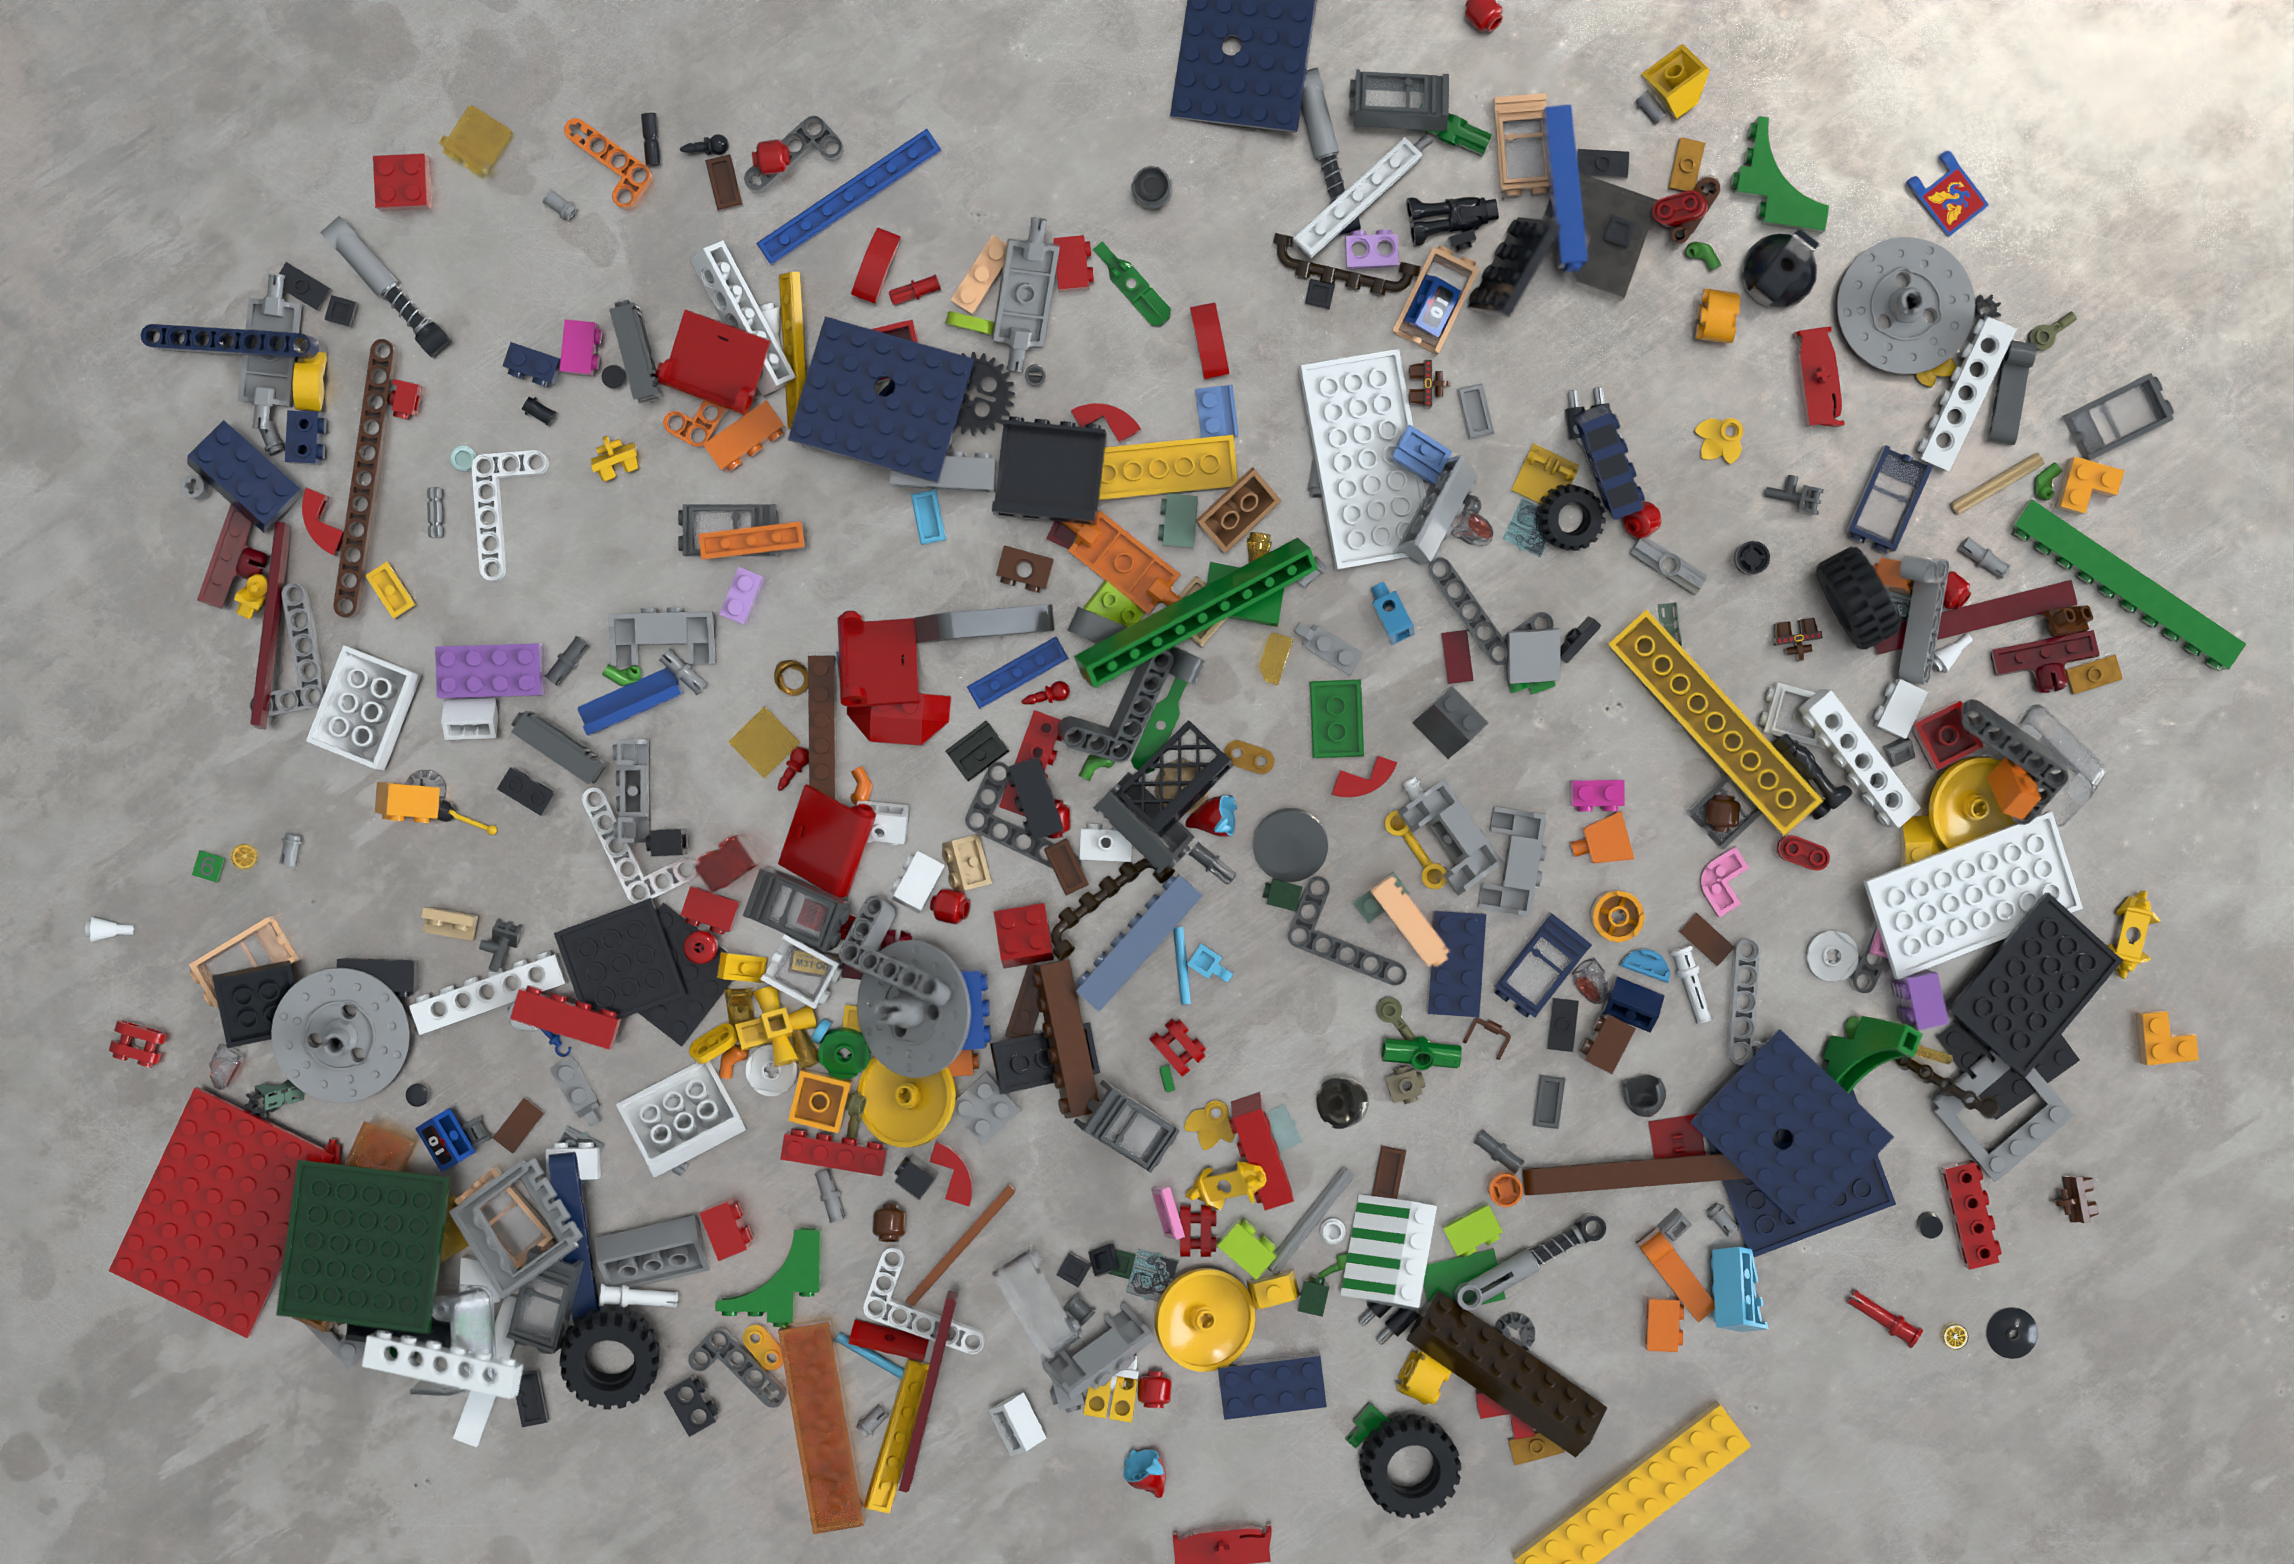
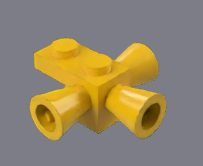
(774, 1026)

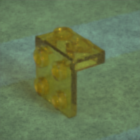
(476, 140)

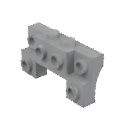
(656, 628)
(634, 790)
(1455, 832)
(1522, 862)
(1102, 1357)

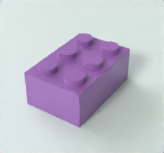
(1921, 1000)

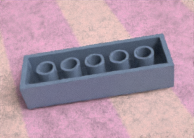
(1139, 942)

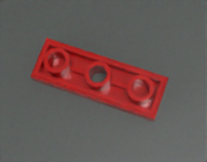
(888, 1340)

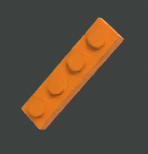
(751, 540)

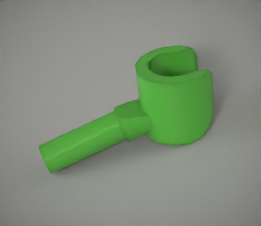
(1341, 1262)

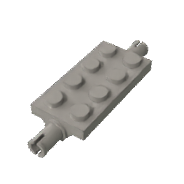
(1025, 293)
(267, 379)

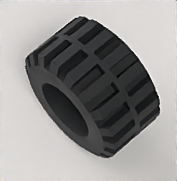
(1590, 523)

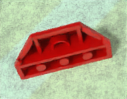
(903, 722)

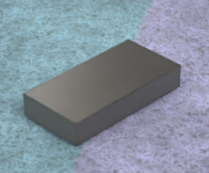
(1548, 1101)

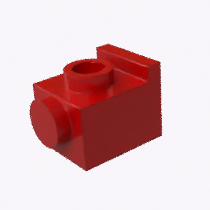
(405, 399)

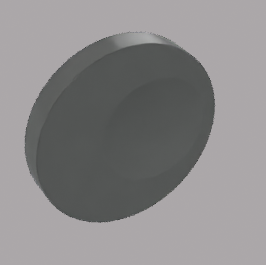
(1290, 845)

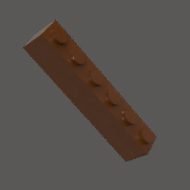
(822, 724)
(1066, 1037)

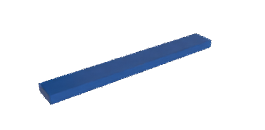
(849, 196)

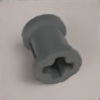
(476, 1132)
(1079, 1309)

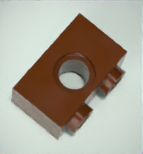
(1013, 557)

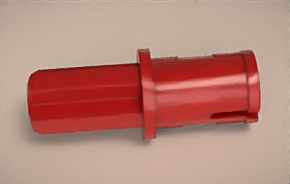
(914, 290)

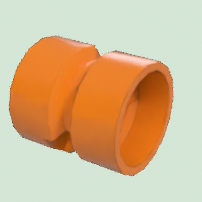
(1504, 1188)

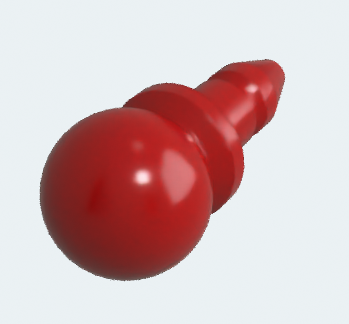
(1058, 691)
(798, 758)

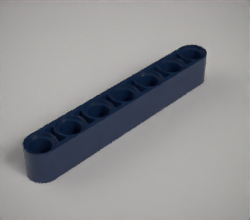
(218, 338)
(567, 1185)

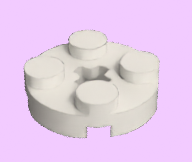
(1847, 954)
(760, 1079)

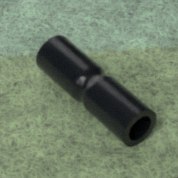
(651, 142)

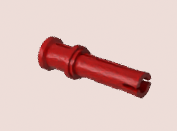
(1895, 1324)

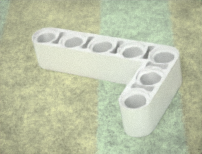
(494, 503)
(628, 854)
(913, 1313)

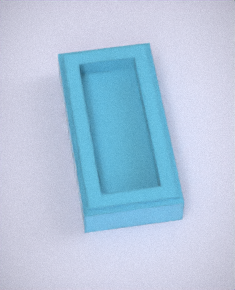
(928, 517)

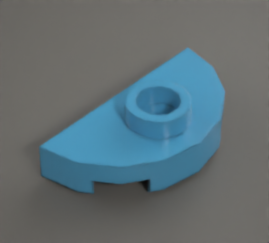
(1647, 963)

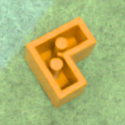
(2082, 479)
(402, 800)
(2158, 1045)

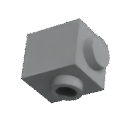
(1059, 1397)

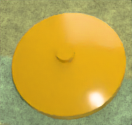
(1965, 804)
(905, 1108)
(1205, 1319)

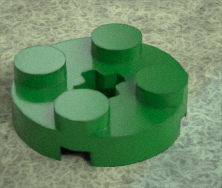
(833, 1062)

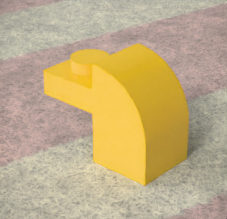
(308, 383)

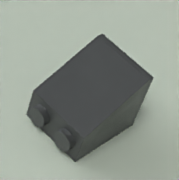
(1450, 722)

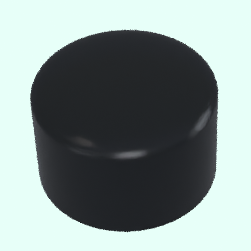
(613, 376)
(418, 1094)
(1930, 1225)

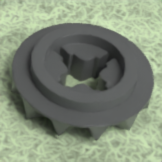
(1516, 1321)

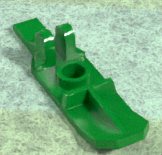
(1142, 296)
(1154, 738)

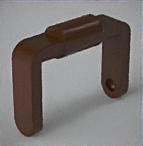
(1492, 1027)

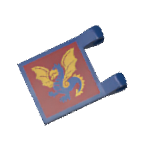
(1951, 198)

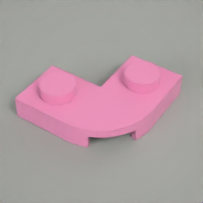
(1716, 877)

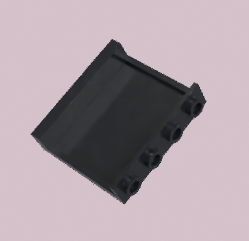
(1050, 471)

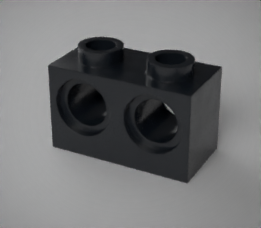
(527, 791)
(667, 842)
(684, 1407)

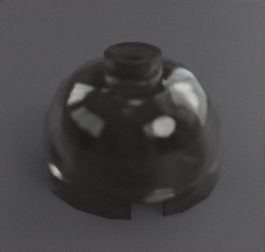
(1342, 1102)

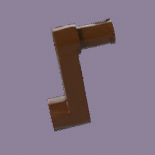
(1710, 197)

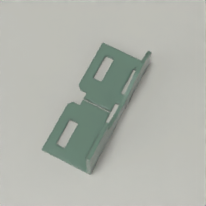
(1669, 620)
(279, 1097)

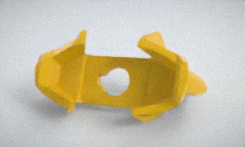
(2136, 914)
(1243, 1181)

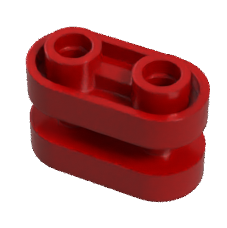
(1680, 208)
(1802, 852)
(1178, 1031)
(145, 1055)
(1207, 1242)

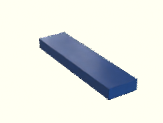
(1017, 672)

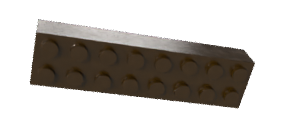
(1507, 1374)

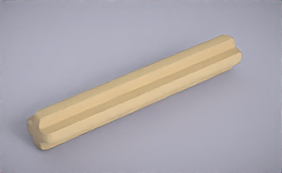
(1997, 483)

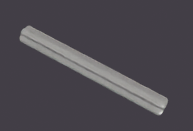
(1311, 1219)

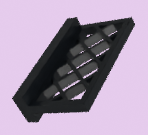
(1190, 794)

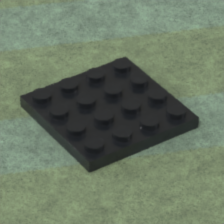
(1513, 266)
(621, 961)
(703, 988)
(2010, 1087)

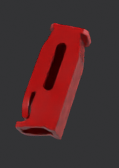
(1819, 377)
(1223, 1545)

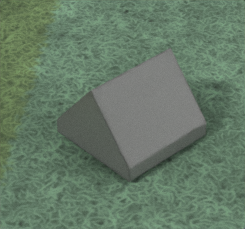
(1899, 751)
(1674, 1224)

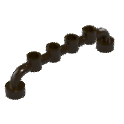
(1352, 279)
(1091, 902)
(1987, 1106)

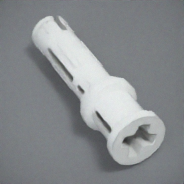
(1689, 972)
(624, 1296)

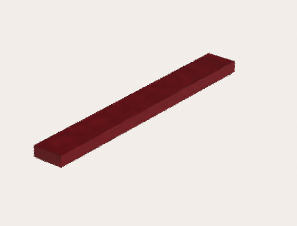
(1992, 613)
(270, 625)
(928, 1391)

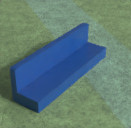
(629, 701)

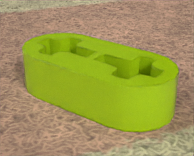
(969, 323)

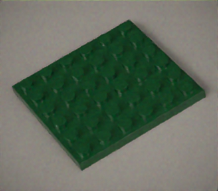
(363, 1246)

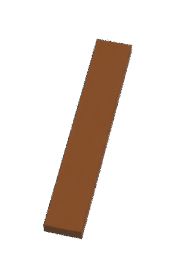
(960, 1245)

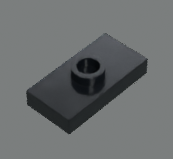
(1603, 163)
(304, 287)
(1578, 638)
(1562, 1024)
(531, 1400)

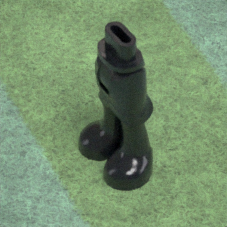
(1463, 212)
(1804, 763)

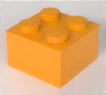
(820, 1101)

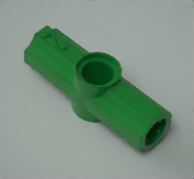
(1463, 134)
(1410, 1053)

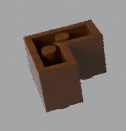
(1607, 1044)

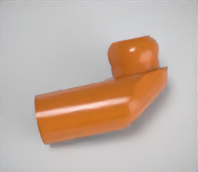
(863, 786)
(730, 1058)

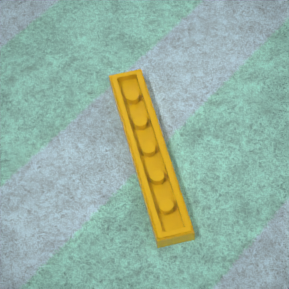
(792, 338)
(897, 1438)

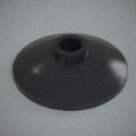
(1999, 1331)

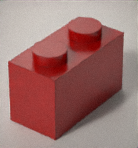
(1072, 263)
(710, 909)

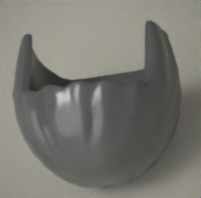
(1152, 187)
(1644, 1095)

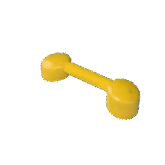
(1432, 870)

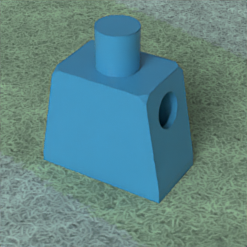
(1395, 623)

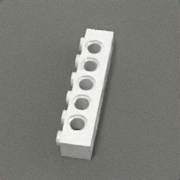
(739, 309)
(1945, 455)
(1902, 804)
(428, 1020)
(378, 1357)

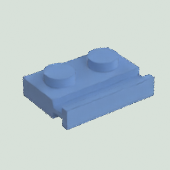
(1217, 411)
(1421, 454)

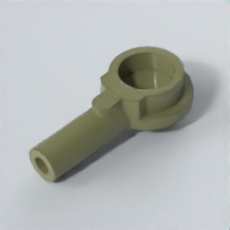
(2045, 335)
(1390, 1011)
(856, 1106)

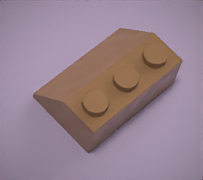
(1238, 510)

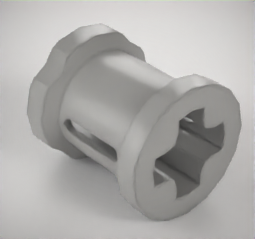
(195, 494)

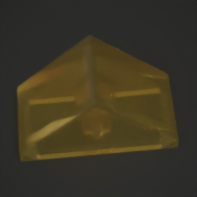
(740, 1004)

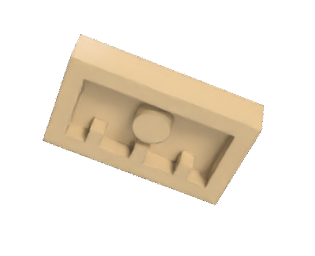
(966, 863)
(449, 923)

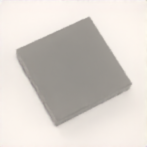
(1533, 655)

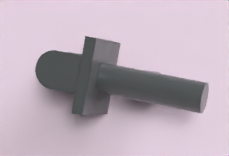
(1790, 495)
(504, 936)

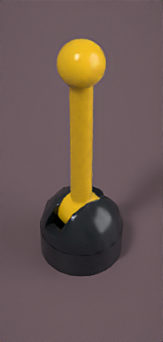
(448, 812)

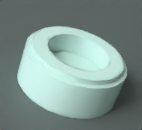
(462, 458)

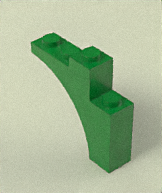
(1763, 179)
(1872, 1046)
(777, 1296)

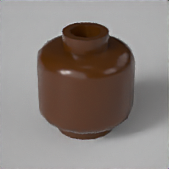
(1722, 812)
(889, 1223)

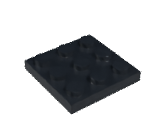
(250, 1000)

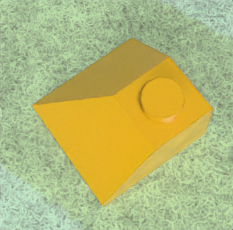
(1677, 80)
(1918, 840)

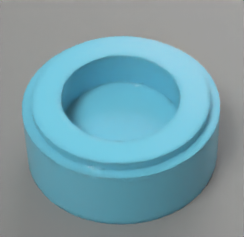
(821, 1031)

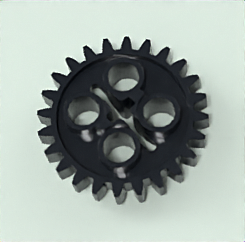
(967, 416)

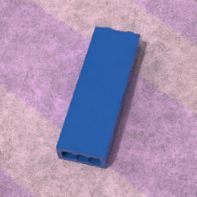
(1564, 187)

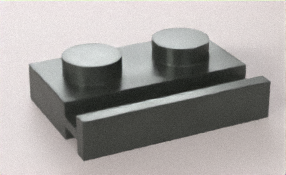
(977, 751)

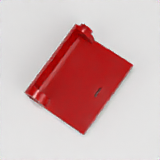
(714, 367)
(873, 662)
(830, 843)

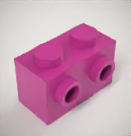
(579, 347)
(1597, 793)

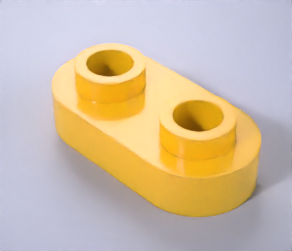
(713, 1043)
(762, 1348)

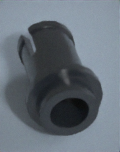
(538, 410)

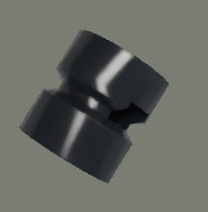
(1751, 558)

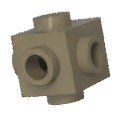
(1395, 1081)

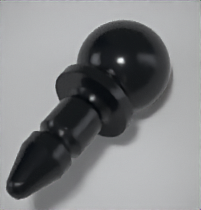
(716, 144)

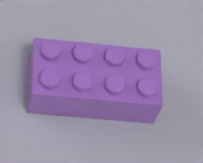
(489, 671)

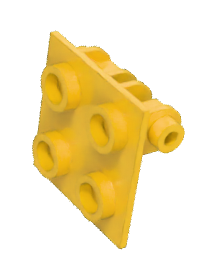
(1543, 472)

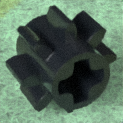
(1986, 303)
(253, 1104)

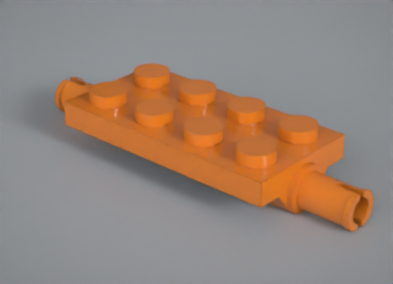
(1124, 563)

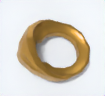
(781, 666)

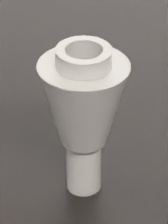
(771, 316)
(1946, 656)
(102, 929)

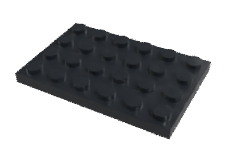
(2035, 984)

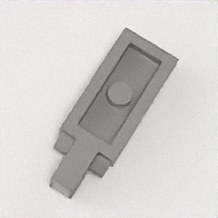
(1329, 647)
(576, 1089)

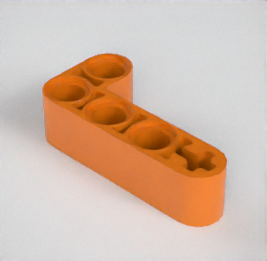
(606, 158)
(698, 422)
(1677, 1275)

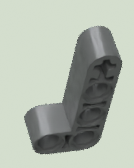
(808, 143)
(2011, 392)
(742, 1370)

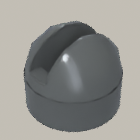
(1034, 379)
(1477, 507)

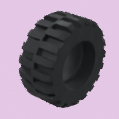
(1858, 598)
(609, 1388)
(1432, 1489)

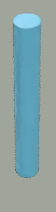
(1182, 965)
(871, 1356)

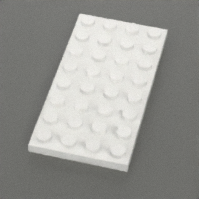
(1355, 421)
(1969, 894)

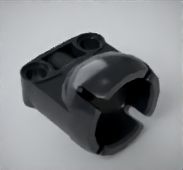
(1767, 280)

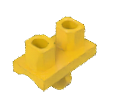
(604, 462)
(252, 596)

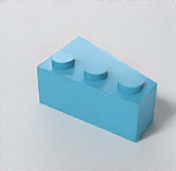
(1735, 1290)

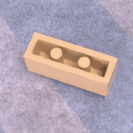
(981, 277)

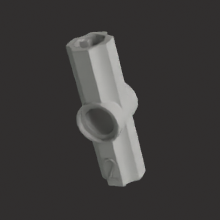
(1683, 574)

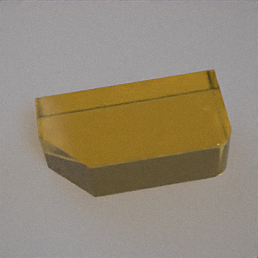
(1275, 657)

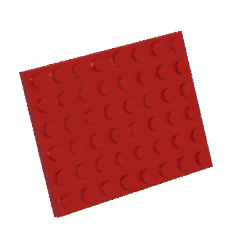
(216, 1213)

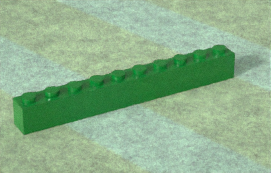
(2128, 585)
(1195, 612)

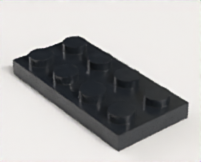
(1025, 1062)

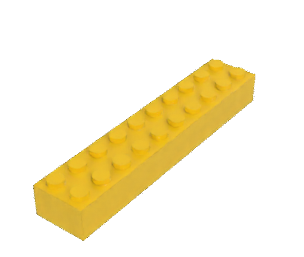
(1715, 723)
(1640, 1492)

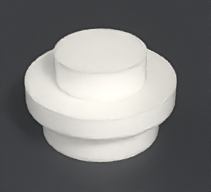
(1332, 1231)

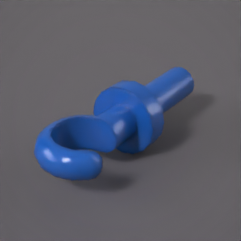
(554, 1040)

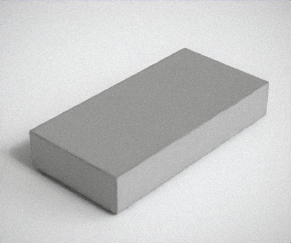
(1475, 411)

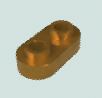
(1249, 756)

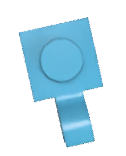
(1207, 962)

